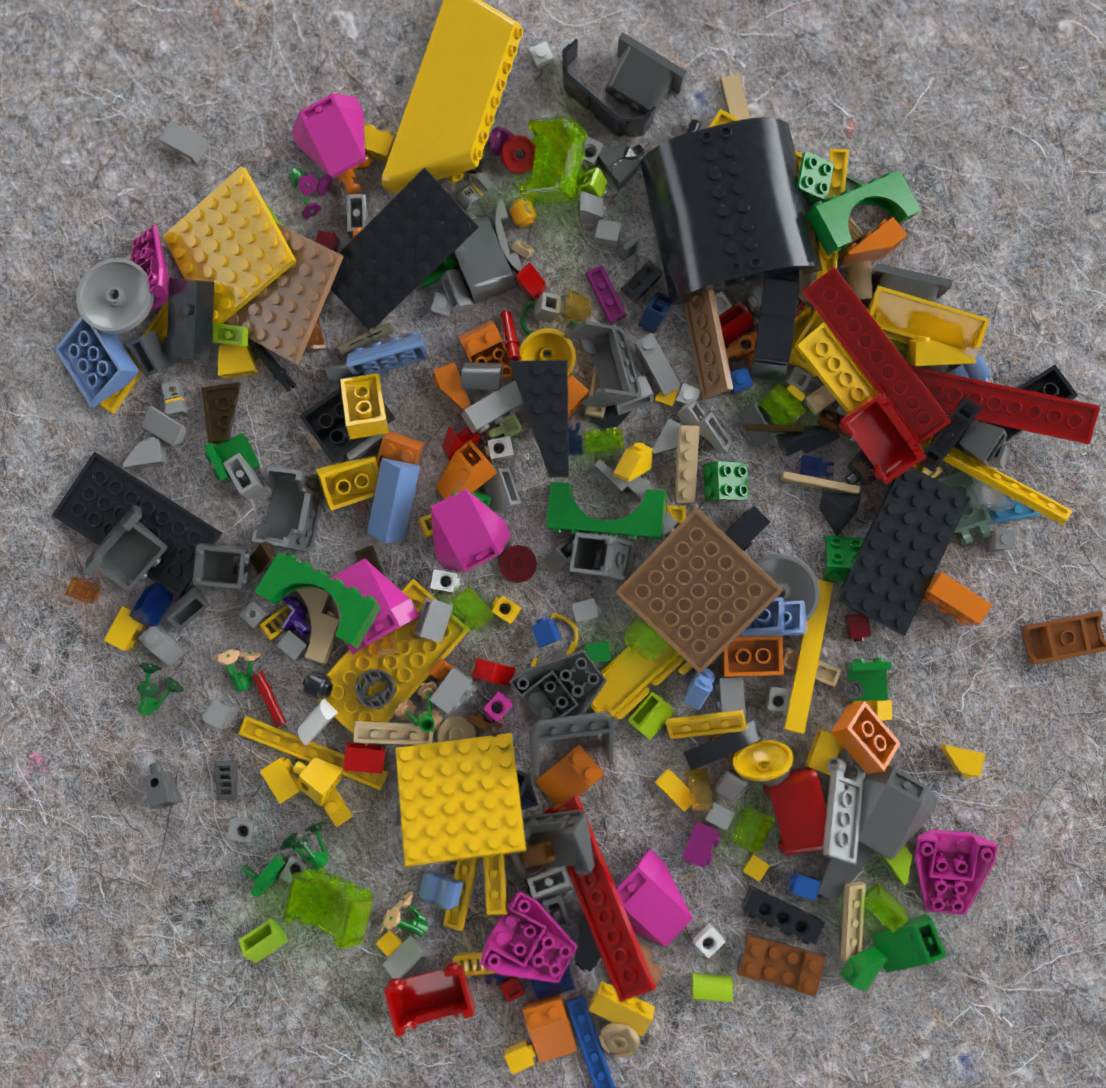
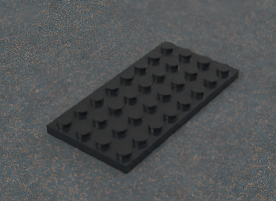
(400, 248)
(106, 494)
(902, 550)

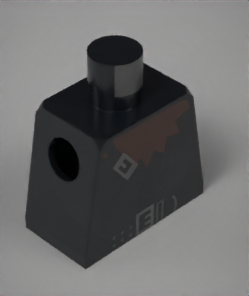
(861, 470)

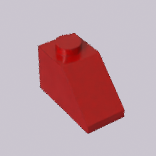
(530, 282)
(493, 671)

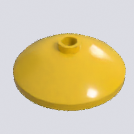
(551, 340)
(763, 760)

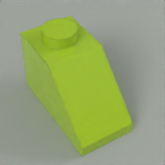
(593, 182)
(900, 864)

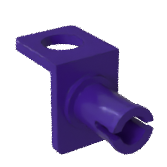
(295, 619)

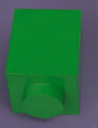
(598, 651)

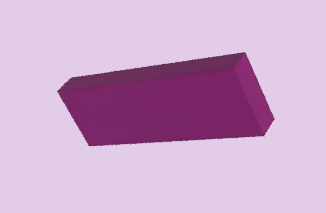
(605, 294)

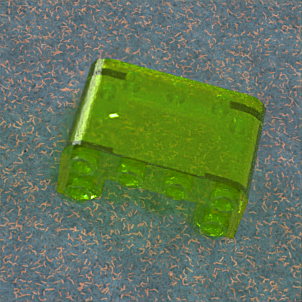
(557, 160)
(330, 905)

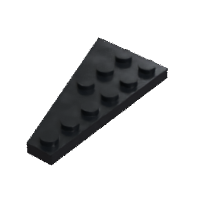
(545, 399)

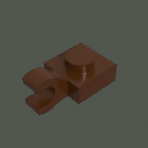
(830, 421)
(480, 721)

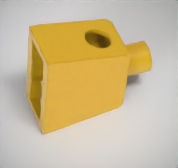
(236, 361)
(318, 779)

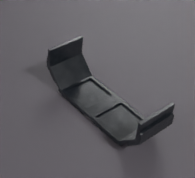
(629, 127)
(776, 327)

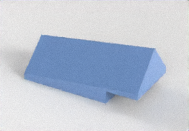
(393, 500)
(780, 619)

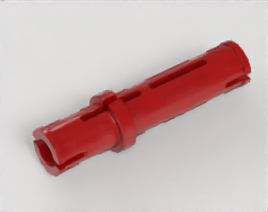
(511, 342)
(269, 698)

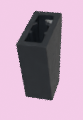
(587, 952)

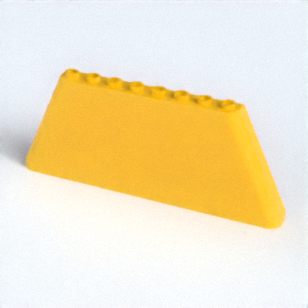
(454, 93)

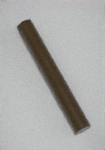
(774, 428)

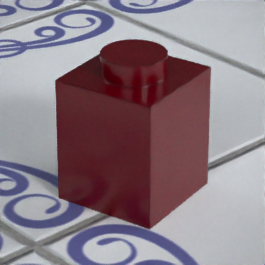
(328, 239)
(857, 627)

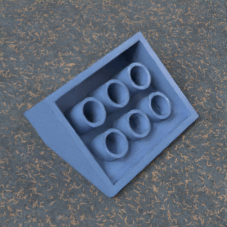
(388, 355)
(96, 362)

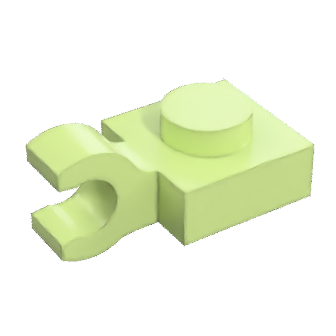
(509, 427)

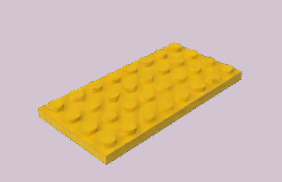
(407, 668)

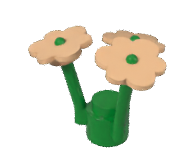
(239, 680)
(429, 719)
(415, 925)

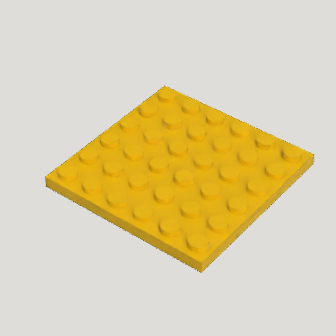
(230, 243)
(459, 800)

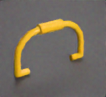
(573, 646)

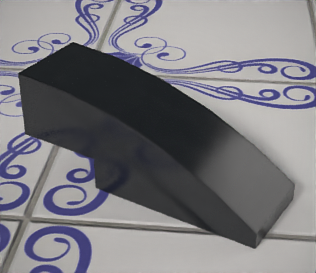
(808, 441)

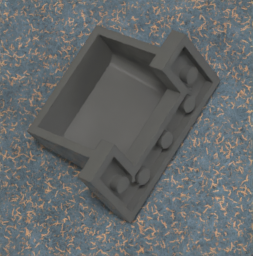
(643, 76)
(910, 282)
(126, 552)

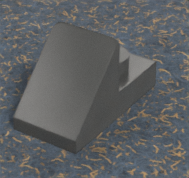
(556, 909)

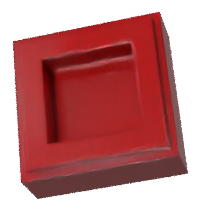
(512, 988)

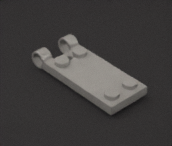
(843, 811)

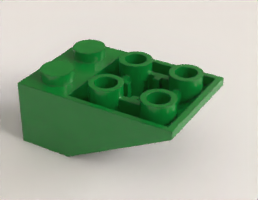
(911, 945)

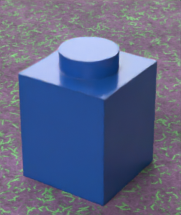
(741, 381)
(546, 631)
(803, 885)

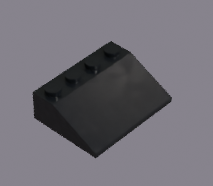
(328, 425)

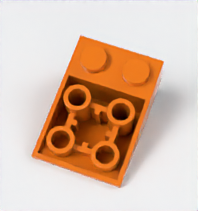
(875, 244)
(485, 345)
(400, 448)
(465, 470)

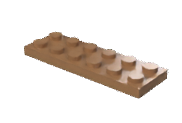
(708, 344)

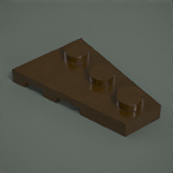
(219, 410)

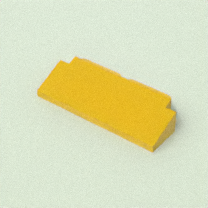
(908, 316)
(630, 680)

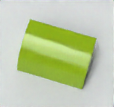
(651, 715)
(262, 940)
(711, 987)

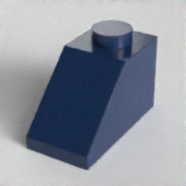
(655, 313)

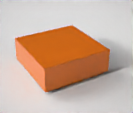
(441, 670)

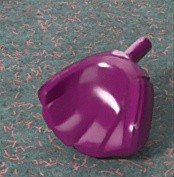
(497, 138)

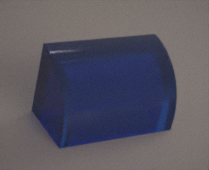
(151, 605)
(546, 989)

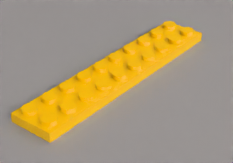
(840, 373)

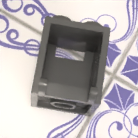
(614, 559)
(215, 566)

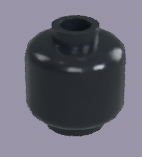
(317, 685)

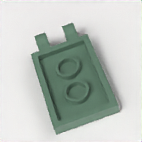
(972, 518)

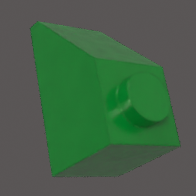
(863, 968)

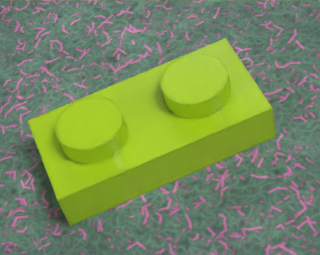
(230, 334)

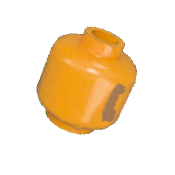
(522, 213)

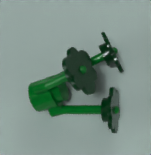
(148, 690)
(317, 859)

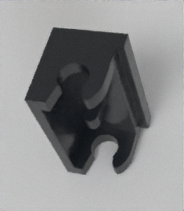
(642, 282)

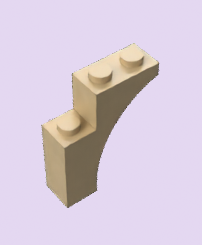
(322, 625)

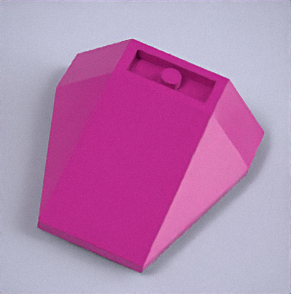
(332, 133)
(149, 255)
(466, 532)
(395, 605)
(952, 868)
(653, 900)
(527, 943)

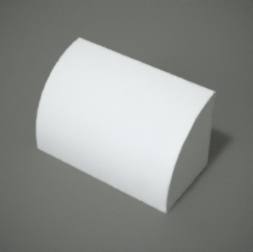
(316, 722)

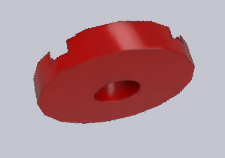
(508, 157)

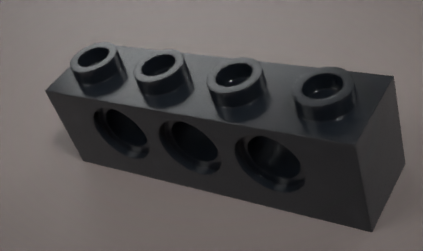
(807, 934)

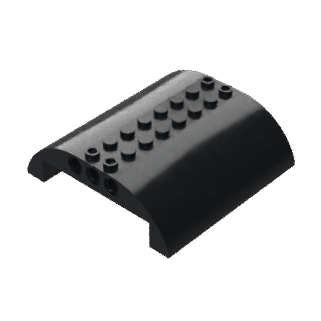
(728, 207)

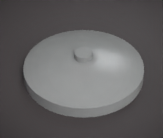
(114, 296)
(794, 577)

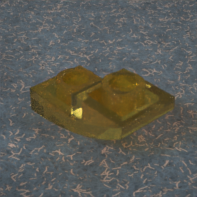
(699, 789)

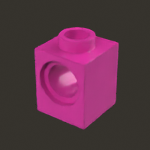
(501, 698)

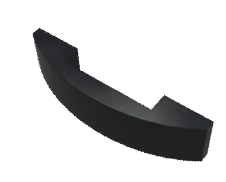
(950, 434)
(722, 746)

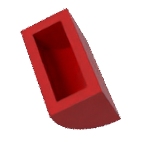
(735, 322)
(364, 758)

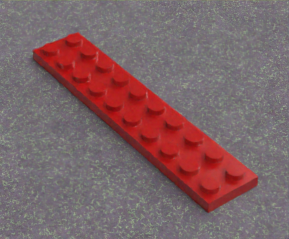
(876, 355)
(1014, 406)
(609, 921)

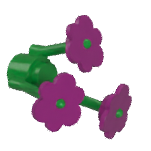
(305, 184)

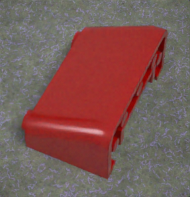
(882, 437)
(799, 812)
(429, 997)

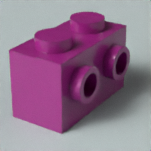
(701, 845)

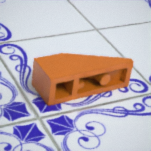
(450, 384)

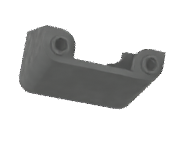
(484, 263)
(292, 509)
(568, 838)

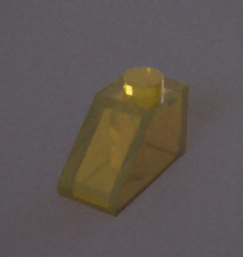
(577, 306)

